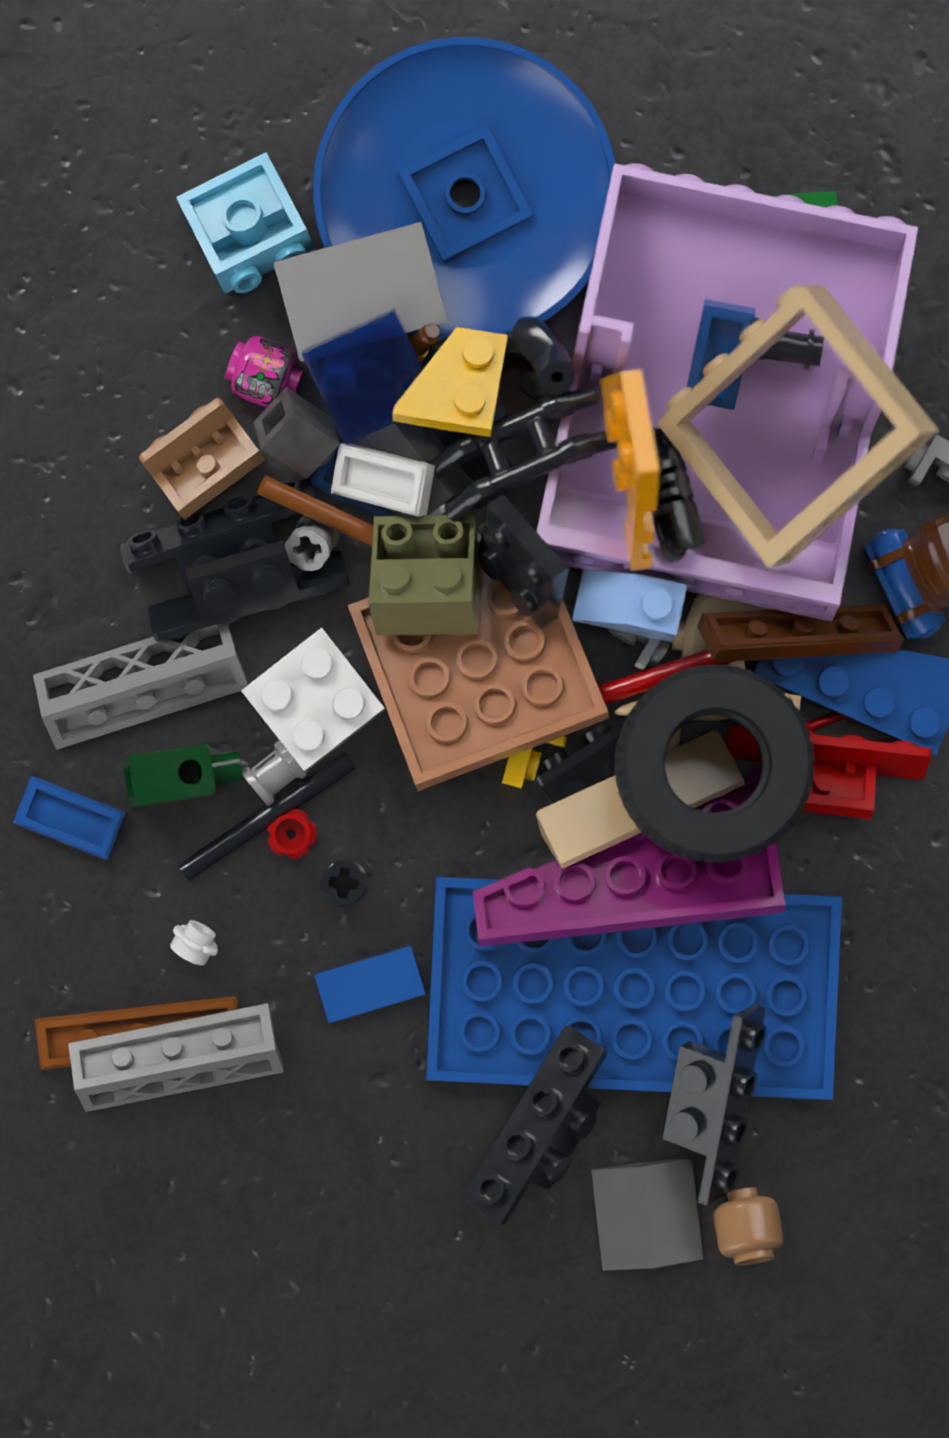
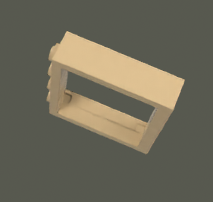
(911, 424)

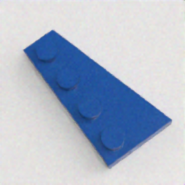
(890, 692)

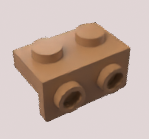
(201, 457)

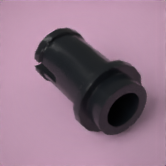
(797, 348)

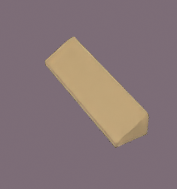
(598, 819)

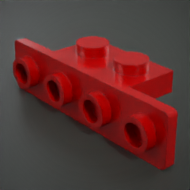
(844, 768)

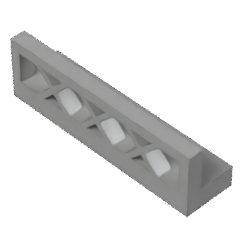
(141, 689)
(175, 1057)

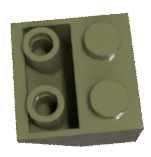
(424, 575)

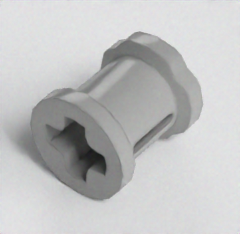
(310, 542)
(273, 773)

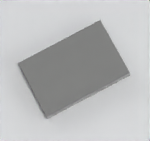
(358, 281)

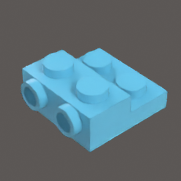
(245, 223)

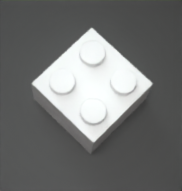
(313, 700)

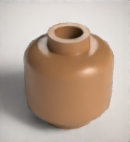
(748, 1227)

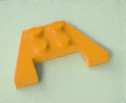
(637, 464)

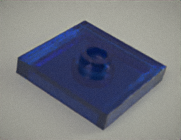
(364, 373)

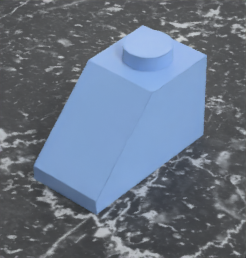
(630, 603)

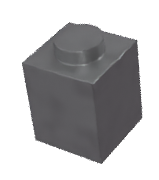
(296, 433)

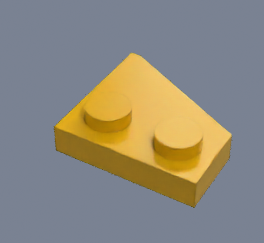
(457, 385)

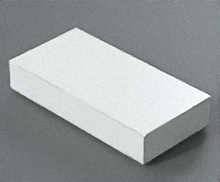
(382, 479)

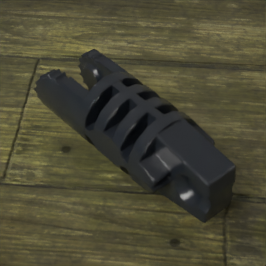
(676, 515)

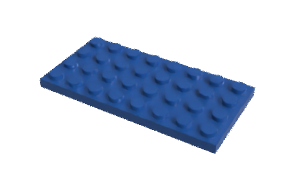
(636, 996)

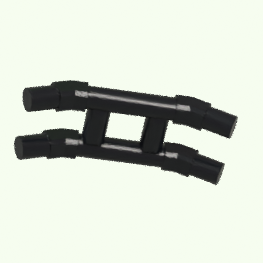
(549, 454)

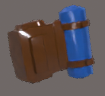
(914, 575)

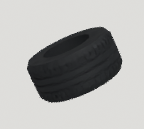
(783, 748)

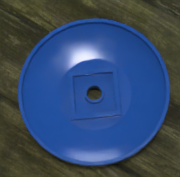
(484, 118)

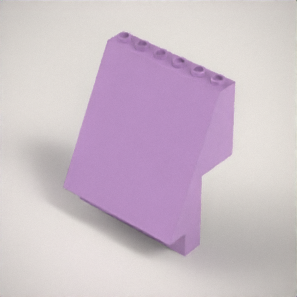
(792, 429)

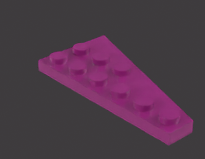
(631, 889)

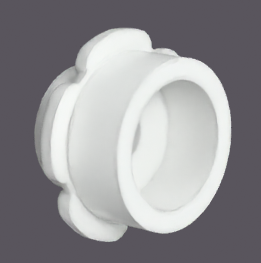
(194, 942)

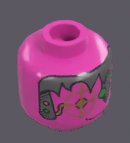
(262, 370)

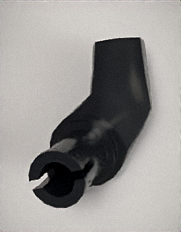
(543, 349)

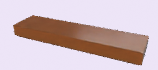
(58, 1031)

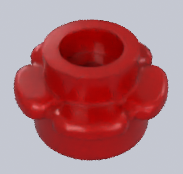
(295, 847)

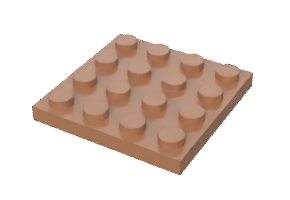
(484, 693)

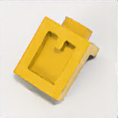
(525, 764)

